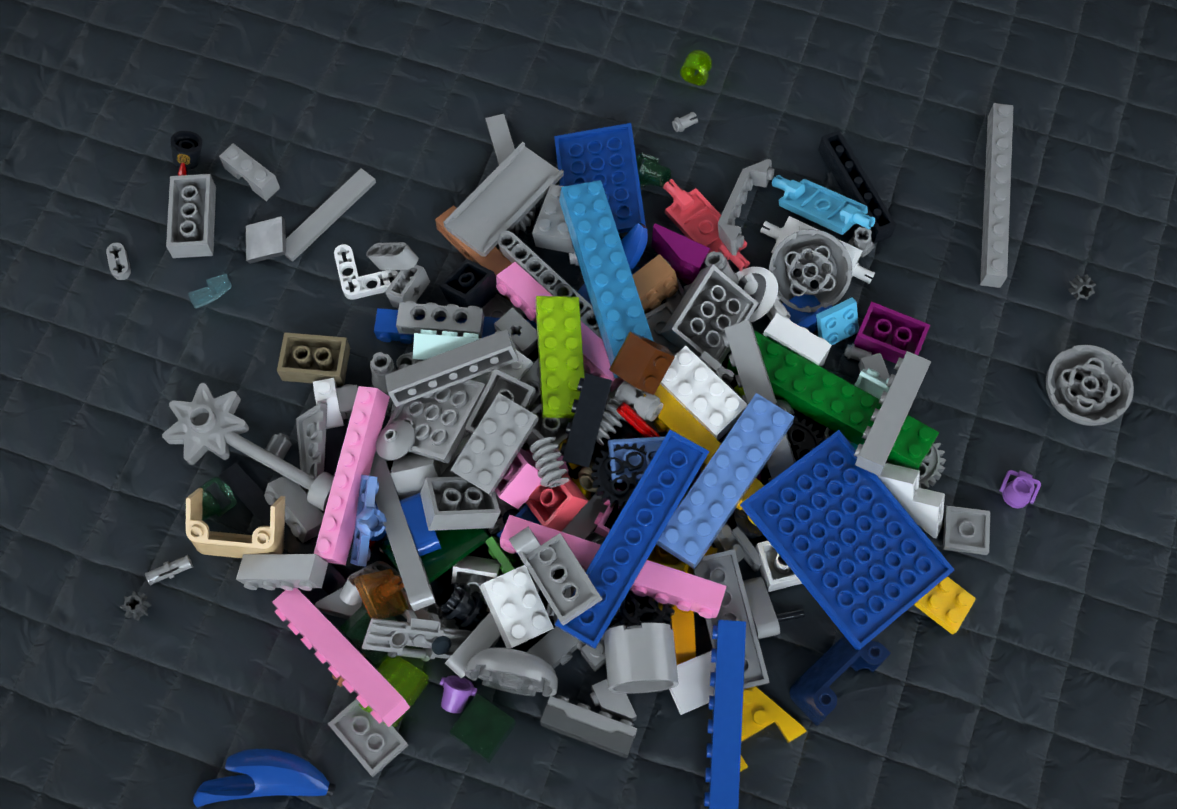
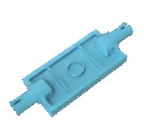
(822, 205)

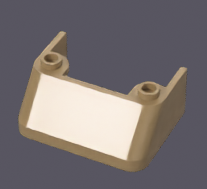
(262, 541)

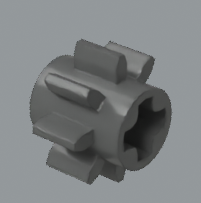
(1082, 287)
(140, 609)

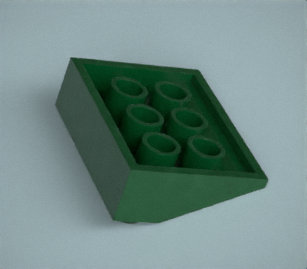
(454, 547)

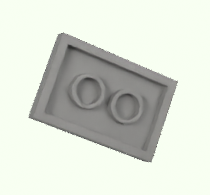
(367, 739)

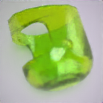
(698, 61)

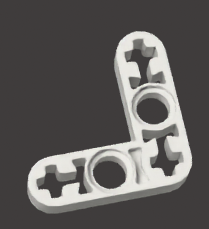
(359, 283)

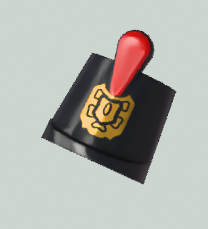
(186, 150)

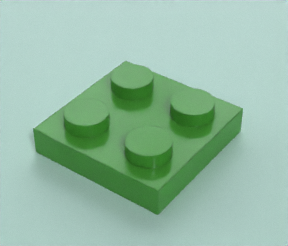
(507, 560)

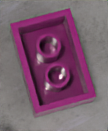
(890, 333)

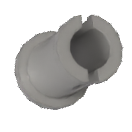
(680, 124)
(855, 352)

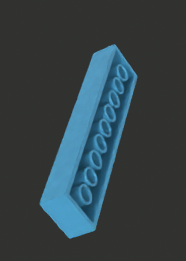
(603, 265)

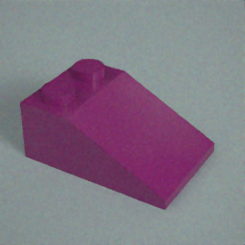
(683, 254)

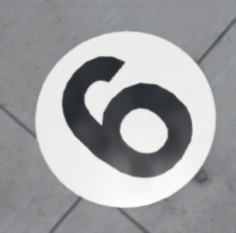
(763, 290)

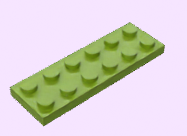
(559, 354)

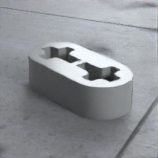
(123, 260)

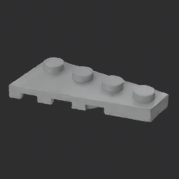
(312, 439)

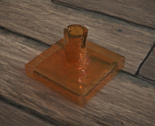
(381, 594)

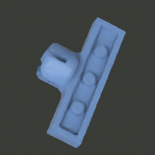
(368, 520)

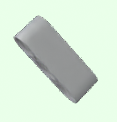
(392, 256)
(761, 608)

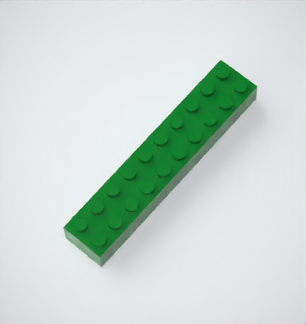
(837, 402)

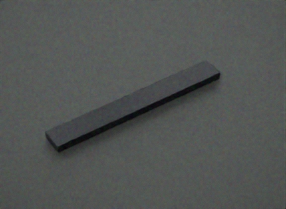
(255, 501)

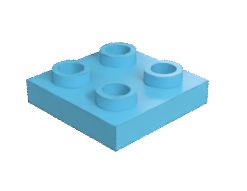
(838, 321)

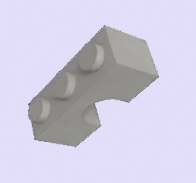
(242, 165)

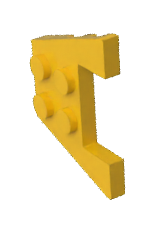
(761, 712)

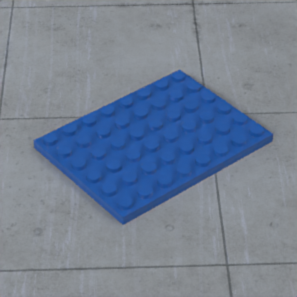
(847, 540)

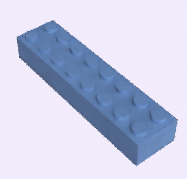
(725, 480)

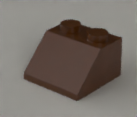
(642, 362)

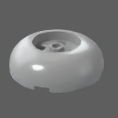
(826, 249)
(1096, 368)
(513, 672)

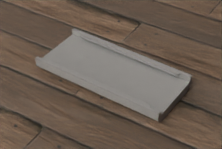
(502, 199)

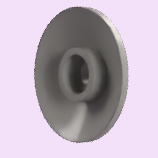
(395, 440)

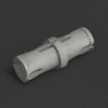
(168, 570)

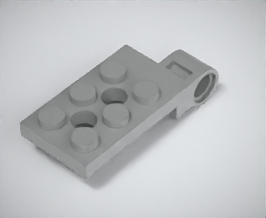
(544, 561)

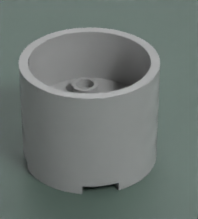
(640, 658)

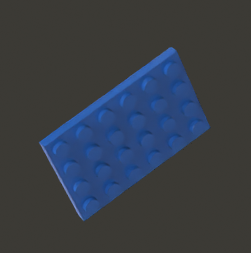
(605, 156)

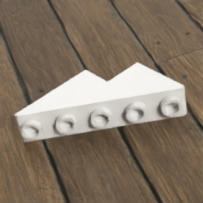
(923, 505)

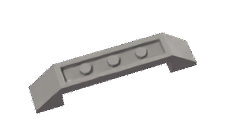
(756, 175)

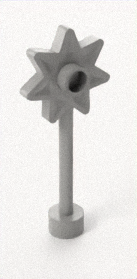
(212, 426)

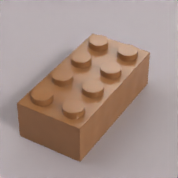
(655, 283)

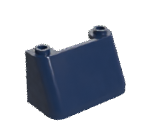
(812, 689)

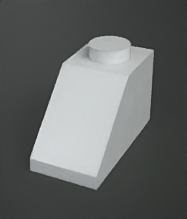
(326, 393)

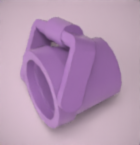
(1020, 490)
(456, 693)

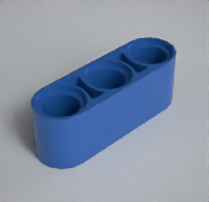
(424, 540)

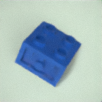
(805, 319)

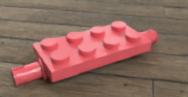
(699, 221)

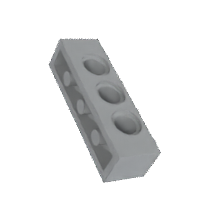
(409, 310)

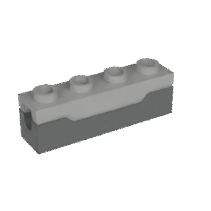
(588, 726)

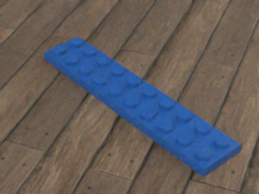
(637, 533)

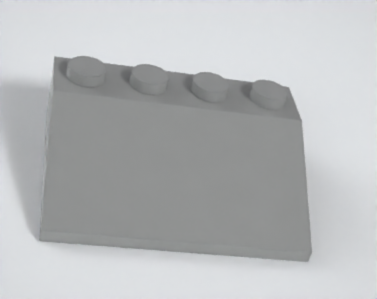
(705, 311)

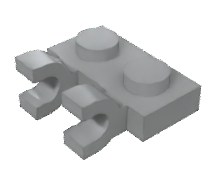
(716, 367)

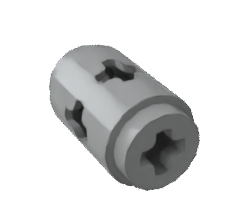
(647, 407)

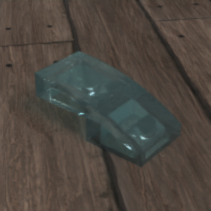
(216, 288)

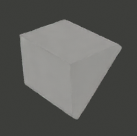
(410, 473)

